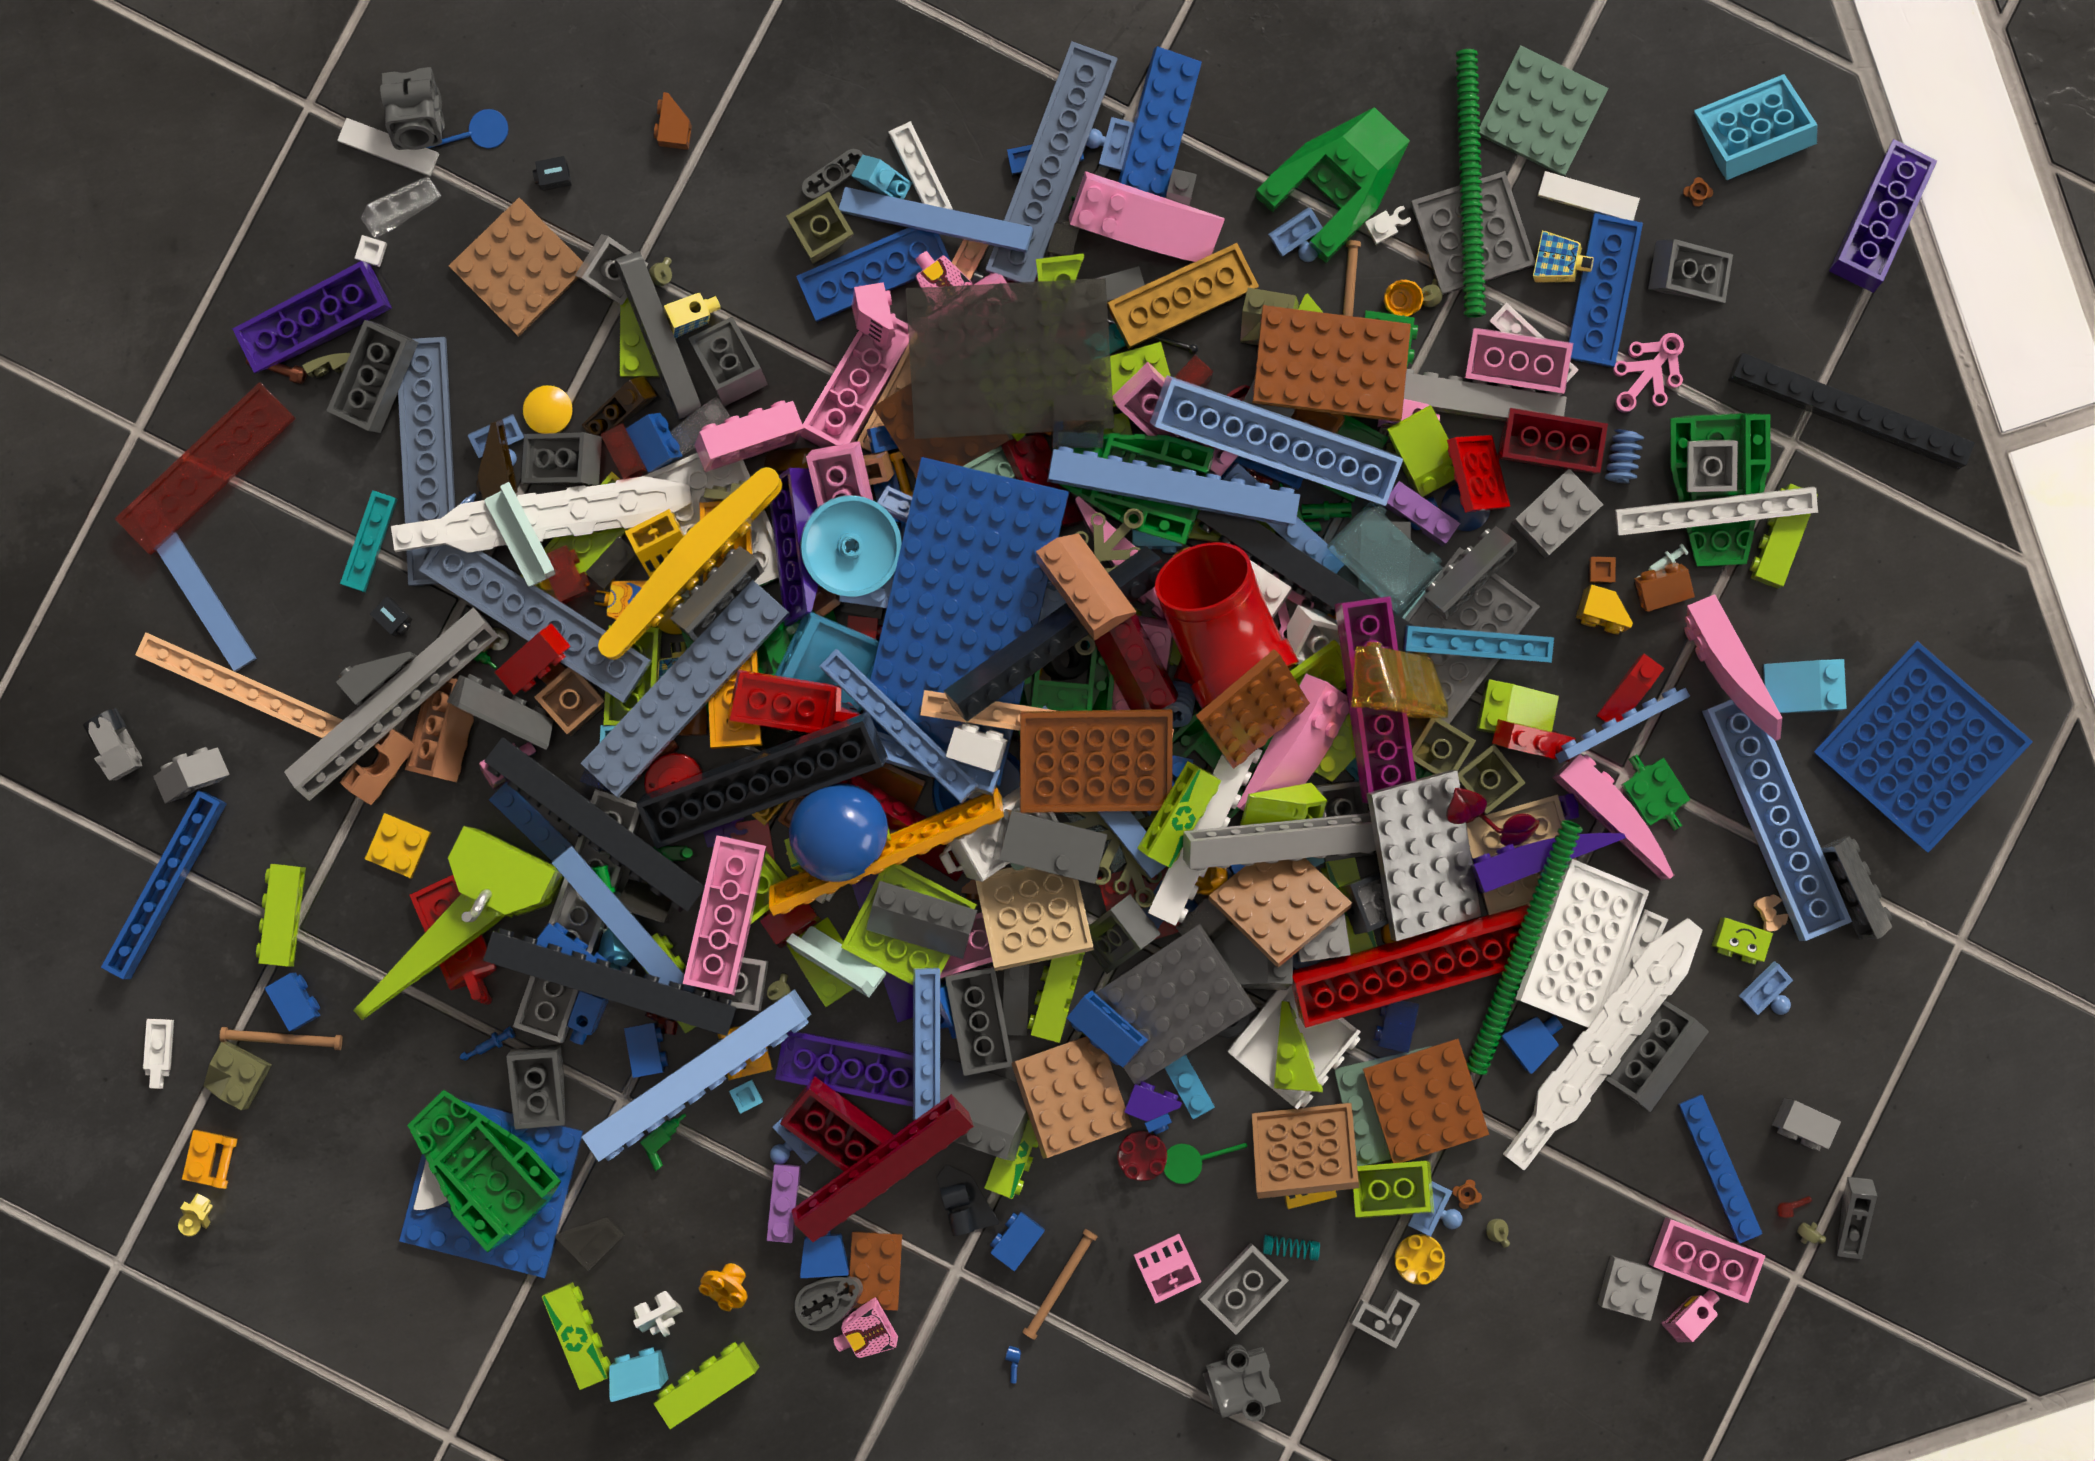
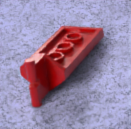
(787, 702)
(466, 965)

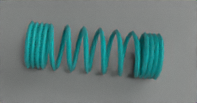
(1269, 1243)

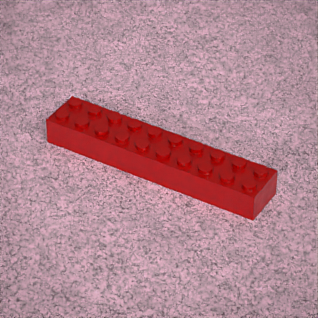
(1406, 967)

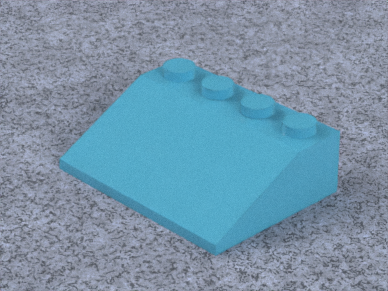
(1756, 126)

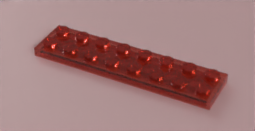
(205, 468)

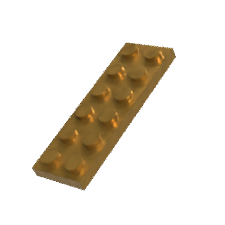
(1182, 295)

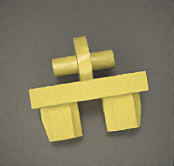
(195, 1215)

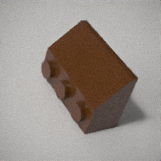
(897, 784)

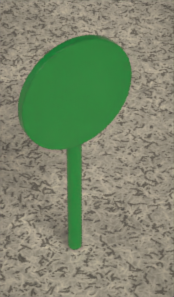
(1185, 1162)

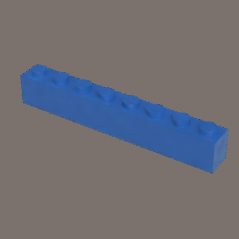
(163, 885)

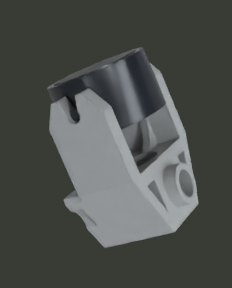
(116, 748)

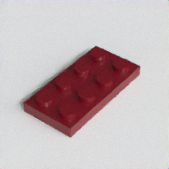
(1031, 462)

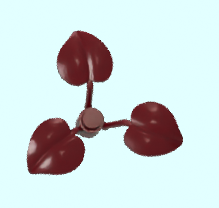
(1469, 804)

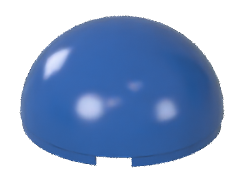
(838, 832)

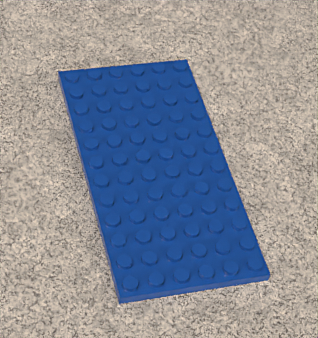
(963, 585)

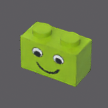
(1742, 940)

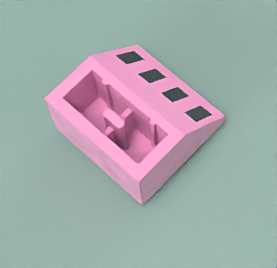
(872, 313)
(1167, 1268)

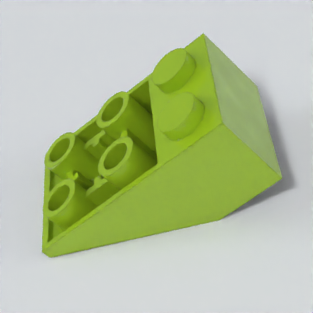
(1284, 804)

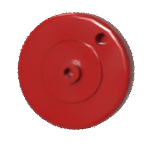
(669, 770)

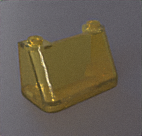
(1397, 682)

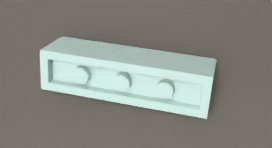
(519, 536)
(837, 961)

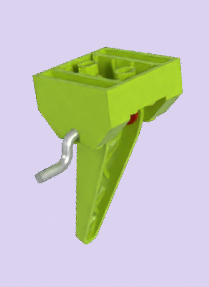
(494, 884)

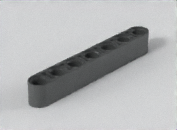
(657, 334)

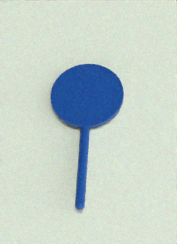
(486, 128)

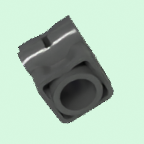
(412, 109)
(1240, 1383)

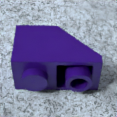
(1148, 1104)

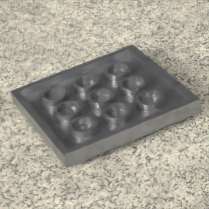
(1504, 235)

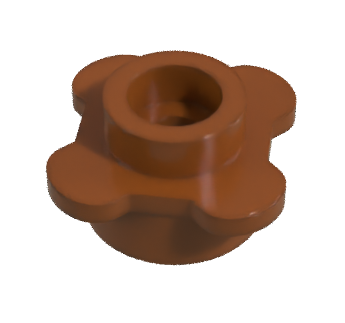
(1705, 191)
(1474, 1195)

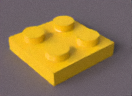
(398, 845)

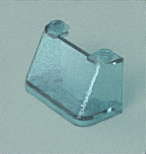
(1384, 557)

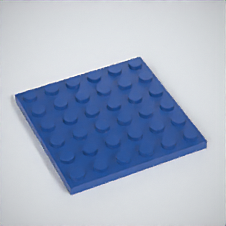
(1923, 746)
(533, 1244)

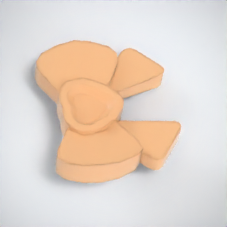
(1765, 906)

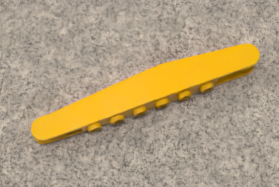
(689, 560)

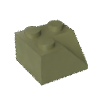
(820, 227)
(1253, 307)
(1441, 747)
(1491, 777)
(235, 1075)

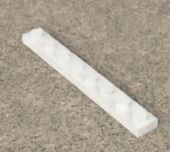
(1716, 511)

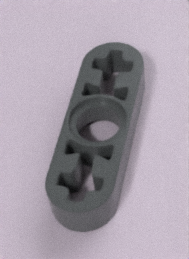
(823, 172)

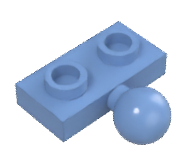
(1114, 143)
(1295, 233)
(513, 434)
(1766, 990)
(780, 1153)
(1427, 1221)

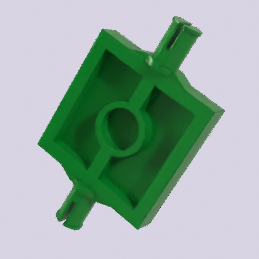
(1655, 792)

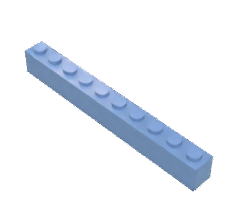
(1173, 487)

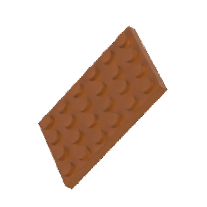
(1331, 363)
(1095, 760)

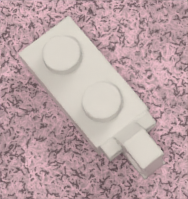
(158, 1050)

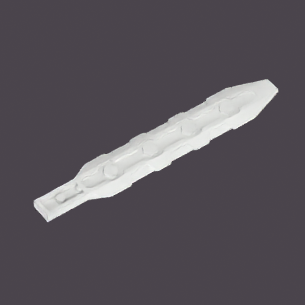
(552, 514)
(1607, 1038)

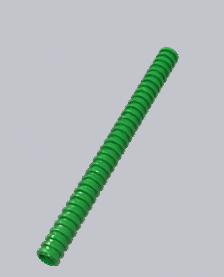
(1470, 183)
(1524, 947)

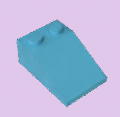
(1806, 685)
(636, 1374)

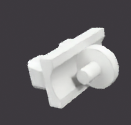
(658, 1319)

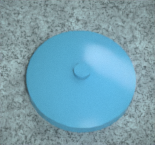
(850, 545)

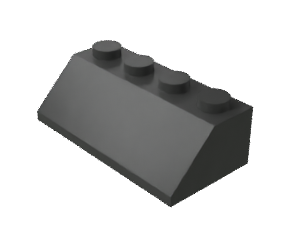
(1471, 572)
(716, 593)
(502, 711)
(921, 919)
(978, 1020)
(1657, 1055)

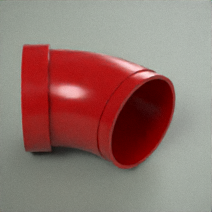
(1217, 616)

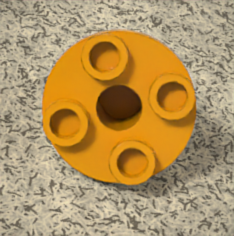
(725, 1286)

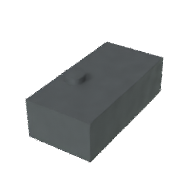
(372, 376)
(1049, 846)

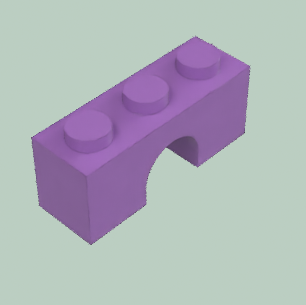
(1425, 515)
(783, 1199)

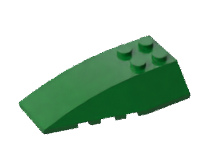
(1160, 519)
(1726, 541)
(482, 1169)

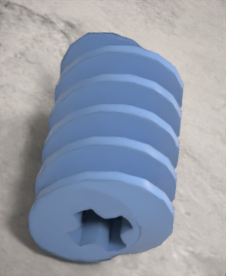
(1623, 456)
(1184, 704)

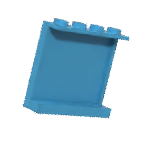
(816, 641)

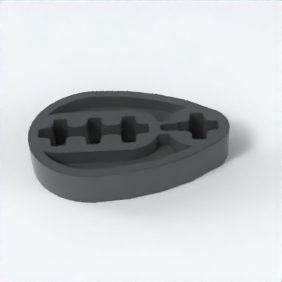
(830, 1313)

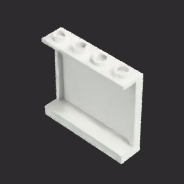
(1259, 1043)

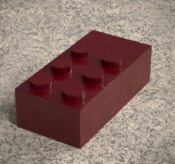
(833, 1125)

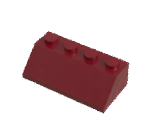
(1553, 441)
(1136, 666)

